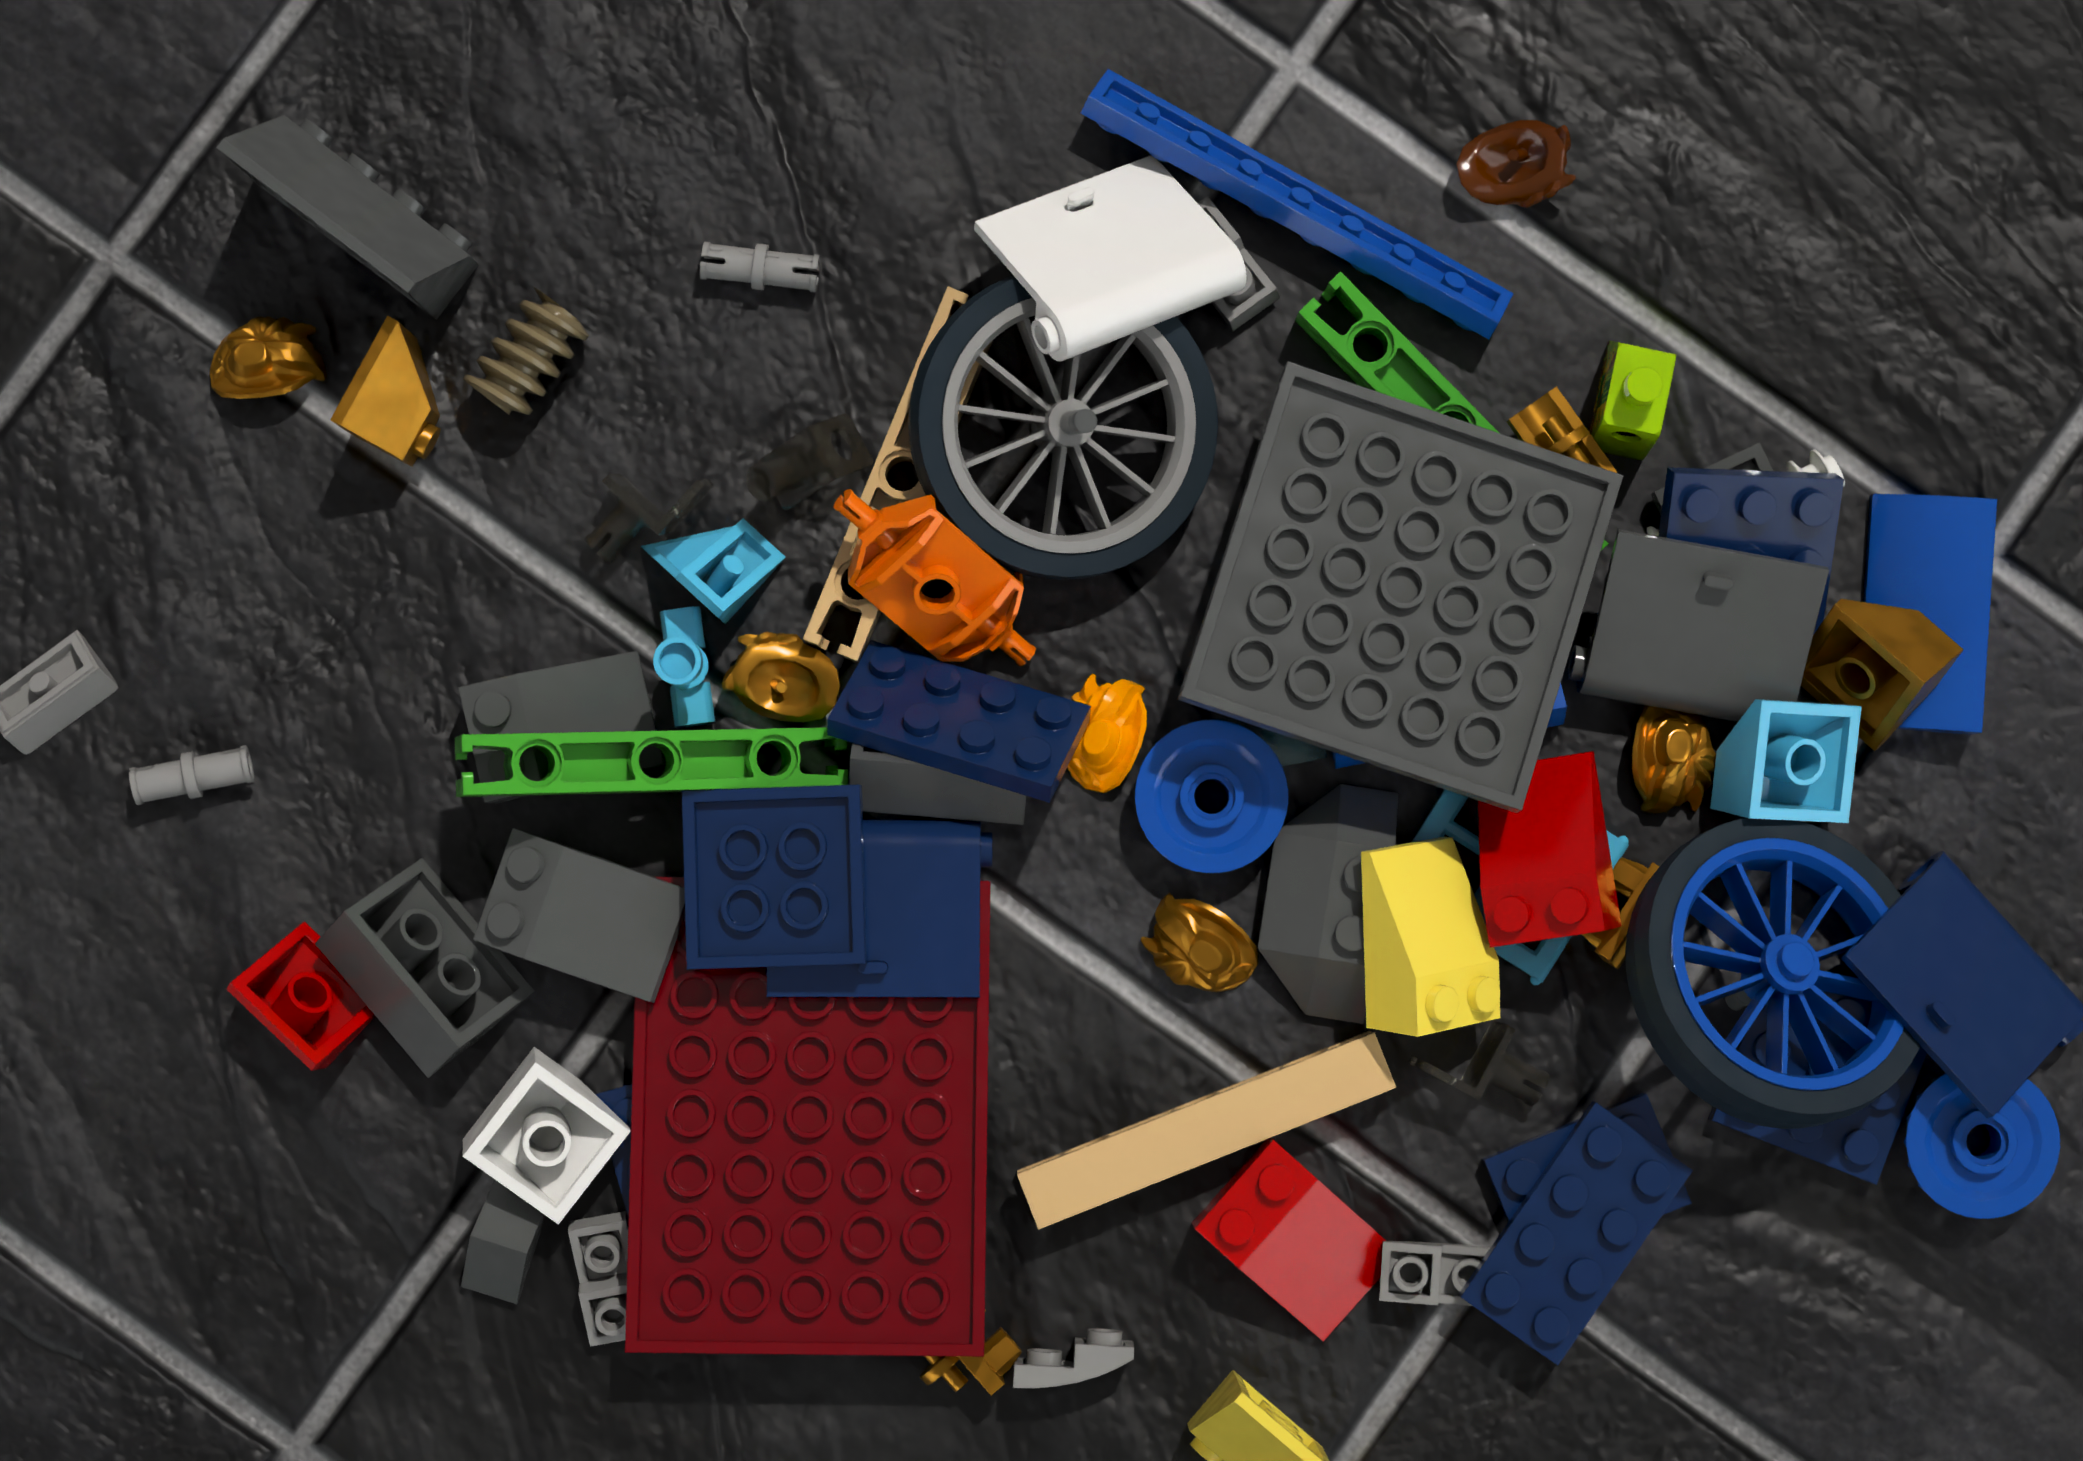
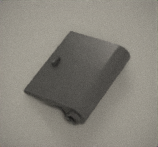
(1695, 640)

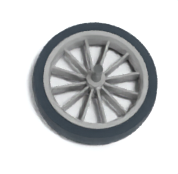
(1060, 427)

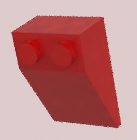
(1551, 862)
(1293, 1238)

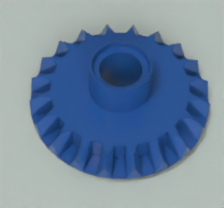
(1253, 787)
(2003, 1177)

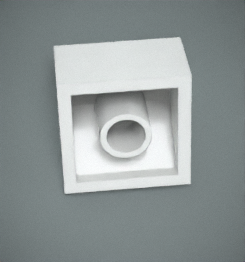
(544, 1136)

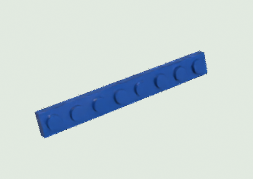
(1297, 204)

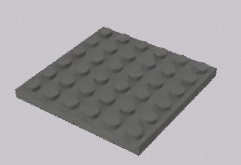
(1401, 587)

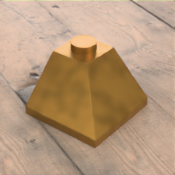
(392, 397)
(1877, 661)

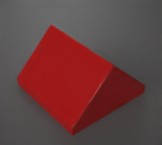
(302, 999)

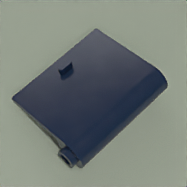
(918, 916)
(1965, 984)

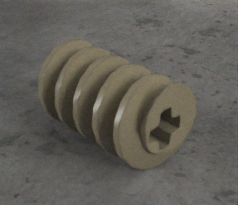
(527, 354)

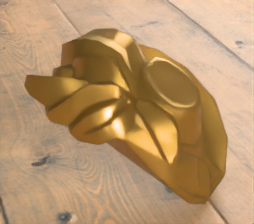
(265, 359)
(783, 678)
(1671, 759)
(1200, 946)

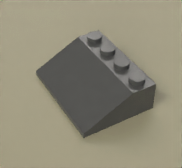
(353, 210)

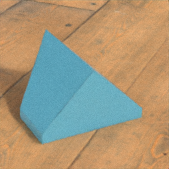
(719, 565)

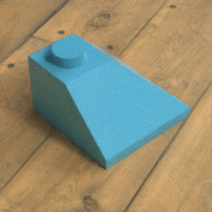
(1789, 762)

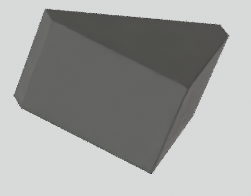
(502, 1245)

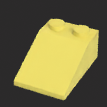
(1424, 941)
(1246, 1426)

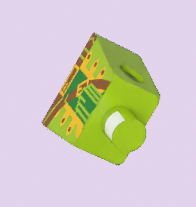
(1631, 399)

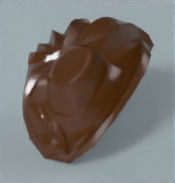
(1516, 163)

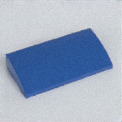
(1938, 560)

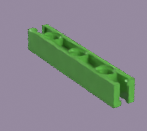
(1401, 370)
(611, 761)

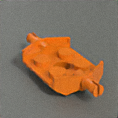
(916, 544)

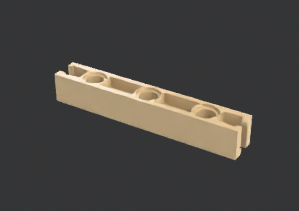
(879, 495)
(1205, 1129)

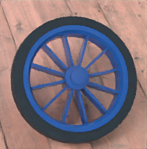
(1775, 971)

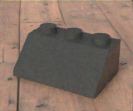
(915, 789)
(419, 968)

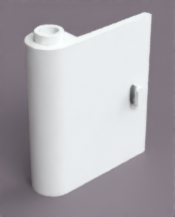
(1113, 256)

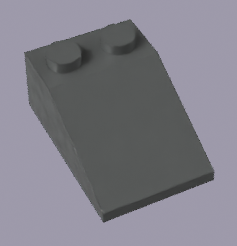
(571, 697)
(582, 915)

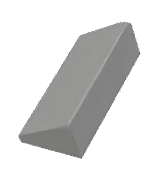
(53, 693)

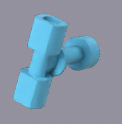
(685, 666)

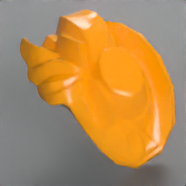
(1112, 734)

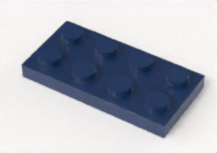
(959, 721)
(1575, 1232)

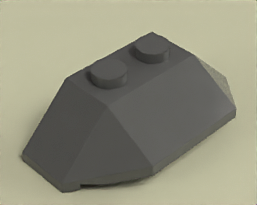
(1315, 899)

